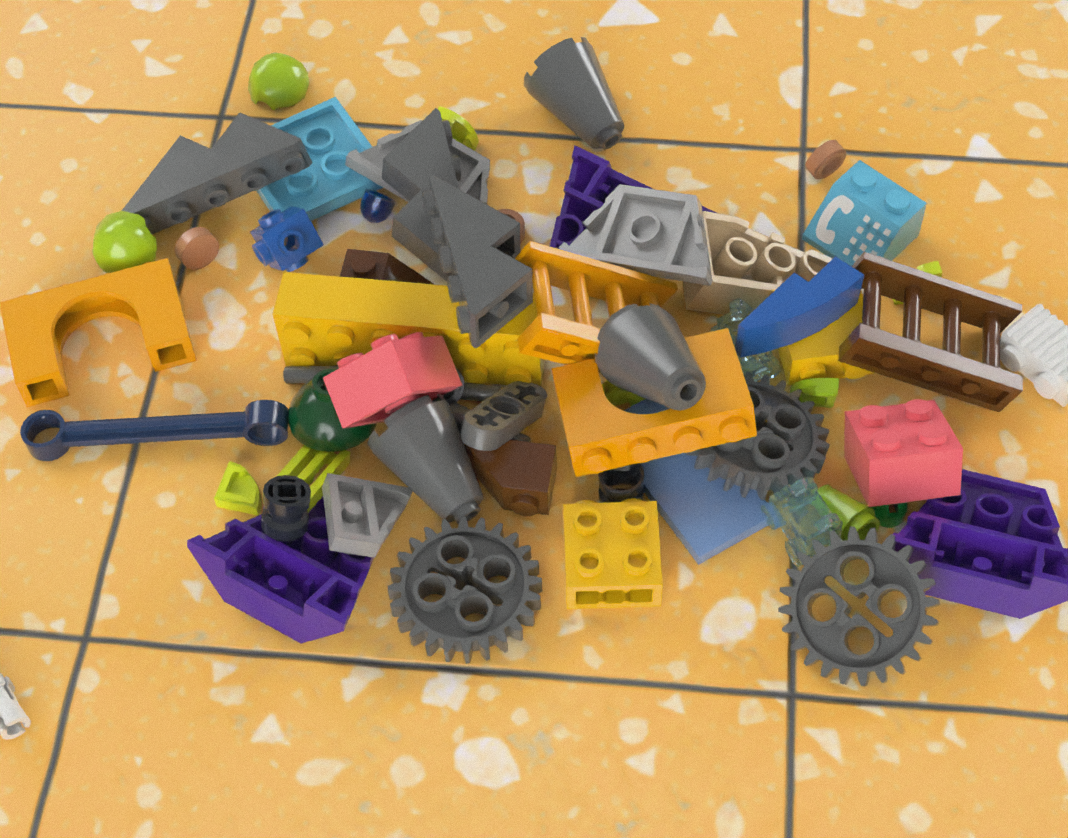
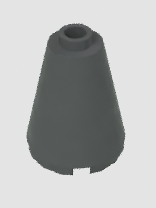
(576, 92)
(649, 357)
(430, 457)

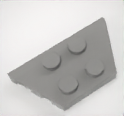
(472, 164)
(648, 234)

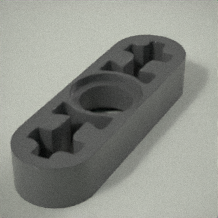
(503, 415)

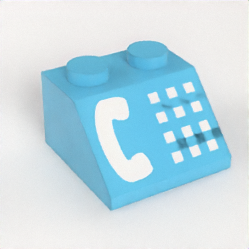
(865, 215)

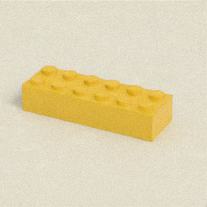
(336, 317)

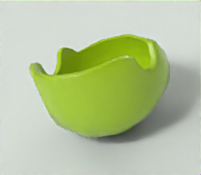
(278, 81)
(123, 242)

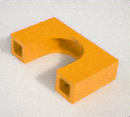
(43, 321)
(610, 438)

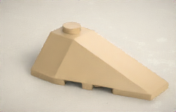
(746, 265)

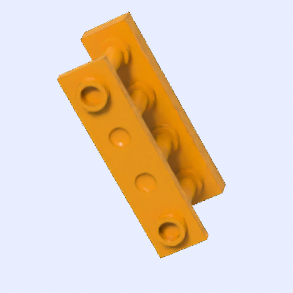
(577, 341)

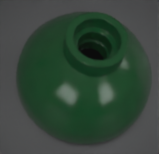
(315, 420)

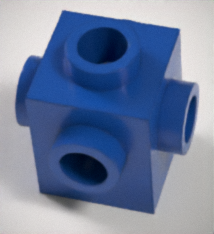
(285, 239)

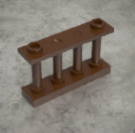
(921, 364)

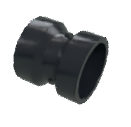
(621, 483)
(285, 508)

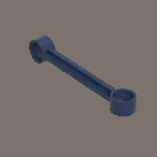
(261, 424)

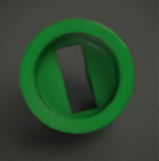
(891, 519)

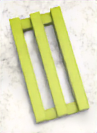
(309, 462)

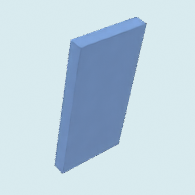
(694, 508)

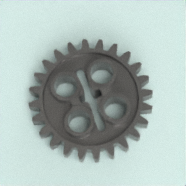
(786, 446)
(887, 573)
(465, 589)

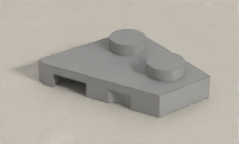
(361, 513)

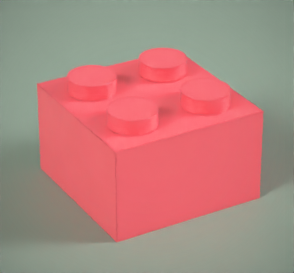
(389, 377)
(902, 453)

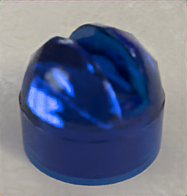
(376, 206)

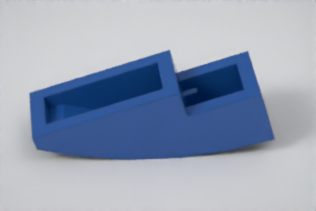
(799, 309)

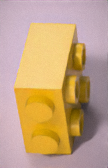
(819, 353)
(612, 554)

